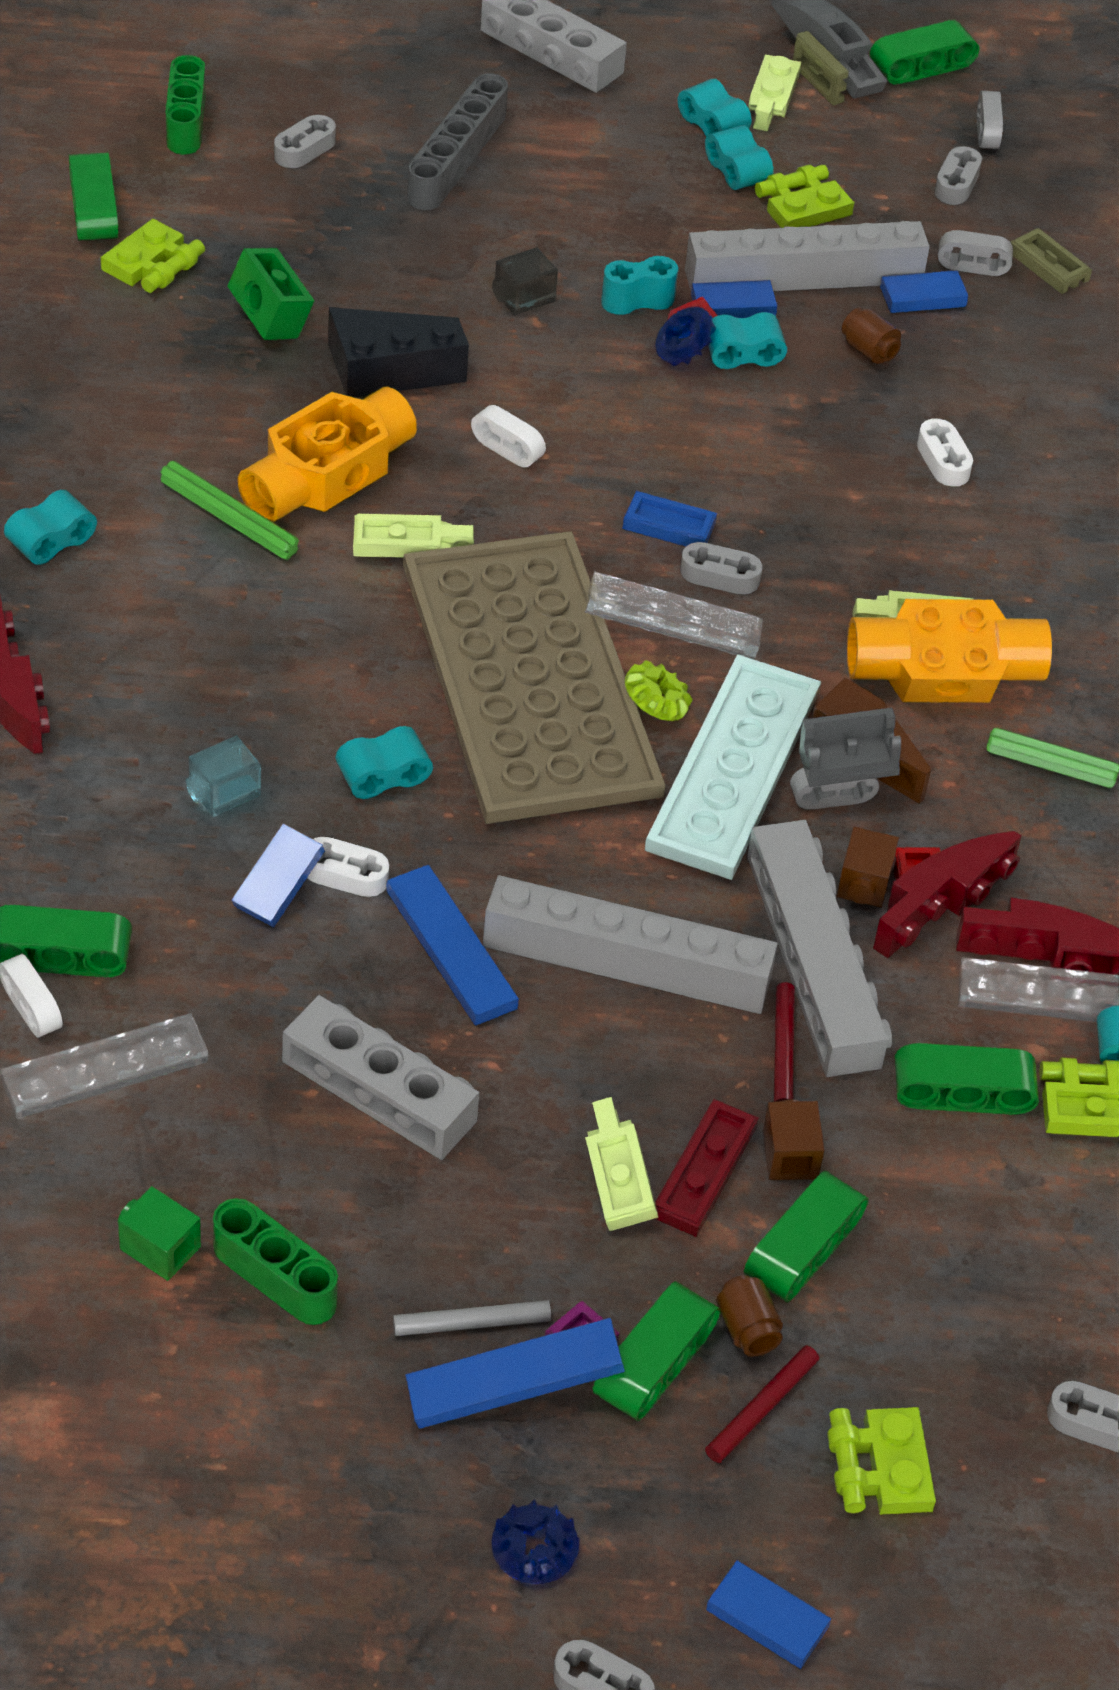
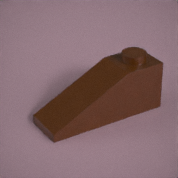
(914, 770)

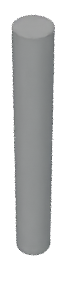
(471, 1318)

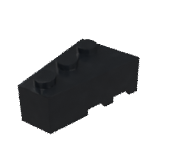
(395, 350)

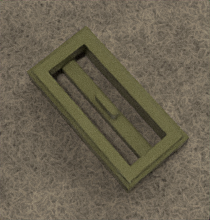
(820, 67)
(1050, 260)

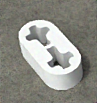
(508, 436)
(952, 450)
(347, 866)
(30, 995)

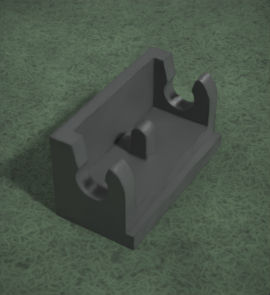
(850, 747)

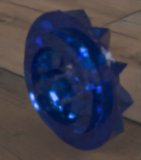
(680, 325)
(544, 1562)

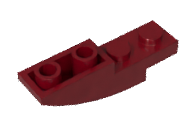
(20, 691)
(945, 881)
(1041, 933)

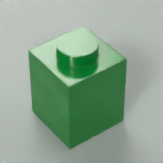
(159, 1232)

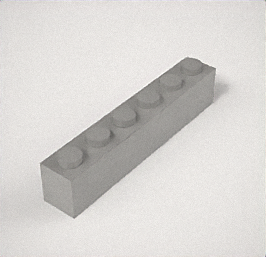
(808, 255)
(629, 944)
(818, 948)

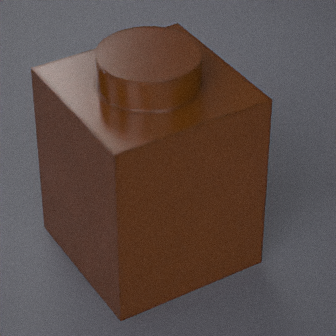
(867, 867)
(793, 1140)

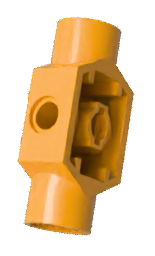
(327, 452)
(948, 650)

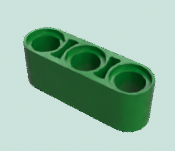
(924, 52)
(185, 104)
(93, 196)
(66, 940)
(966, 1078)
(806, 1235)
(283, 1281)
(658, 1350)

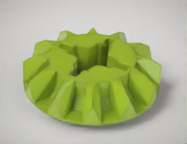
(645, 687)

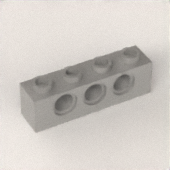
(556, 40)
(380, 1076)

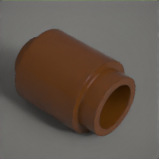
(871, 335)
(750, 1315)

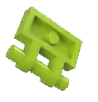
(807, 207)
(145, 253)
(1081, 1107)
(897, 1459)

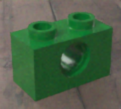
(270, 293)

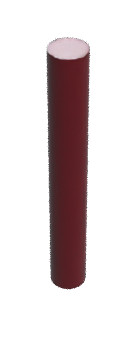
(784, 1042)
(762, 1404)

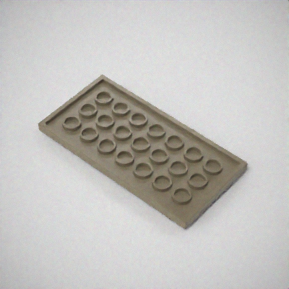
(531, 678)

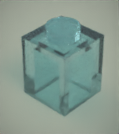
(224, 776)

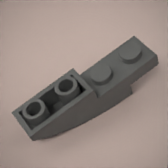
(839, 37)

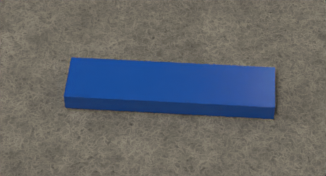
(452, 945)
(514, 1373)

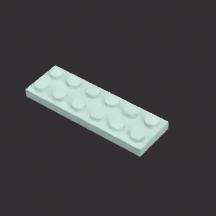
(733, 767)

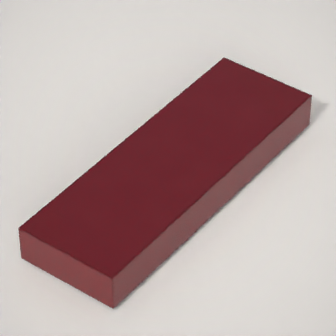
(705, 1167)

